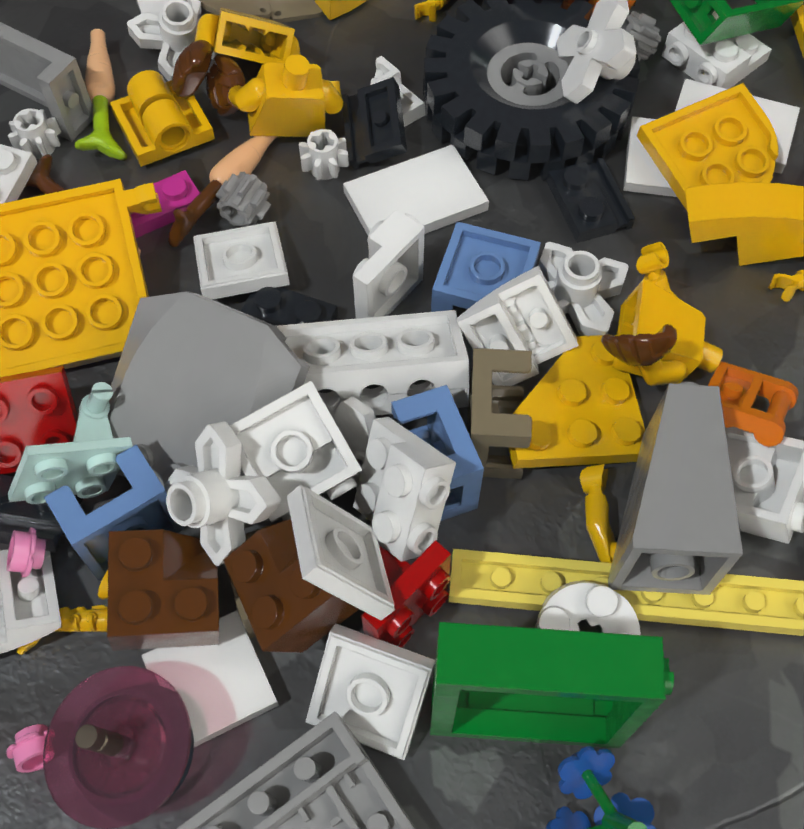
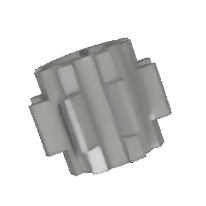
(644, 32)
(243, 199)

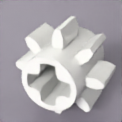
(34, 132)
(323, 154)

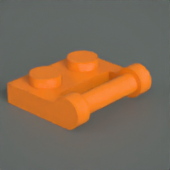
(738, 394)

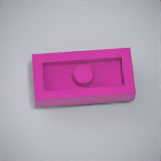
(173, 193)

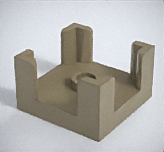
(492, 408)

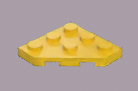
(581, 412)

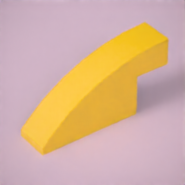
(760, 215)

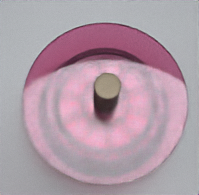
(118, 747)

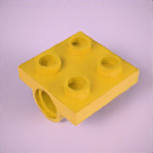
(158, 120)

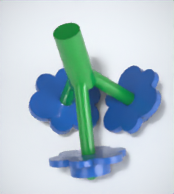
(584, 776)

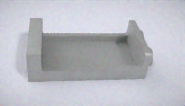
(47, 78)

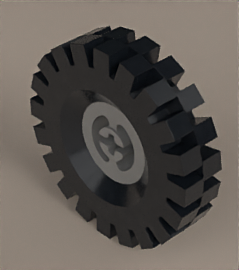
(519, 122)

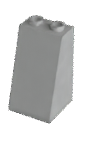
(681, 504)

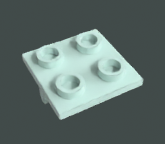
(84, 465)

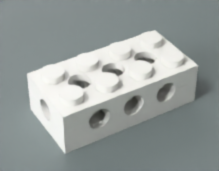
(385, 353)

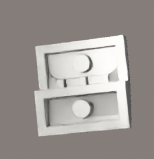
(519, 317)
(27, 604)

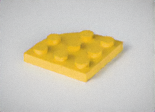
(713, 142)

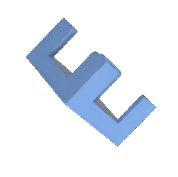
(479, 263)
(449, 436)
(136, 509)

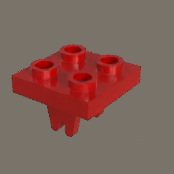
(34, 411)
(415, 591)

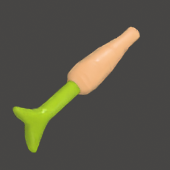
(101, 90)

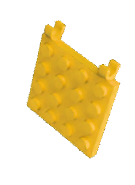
(70, 275)

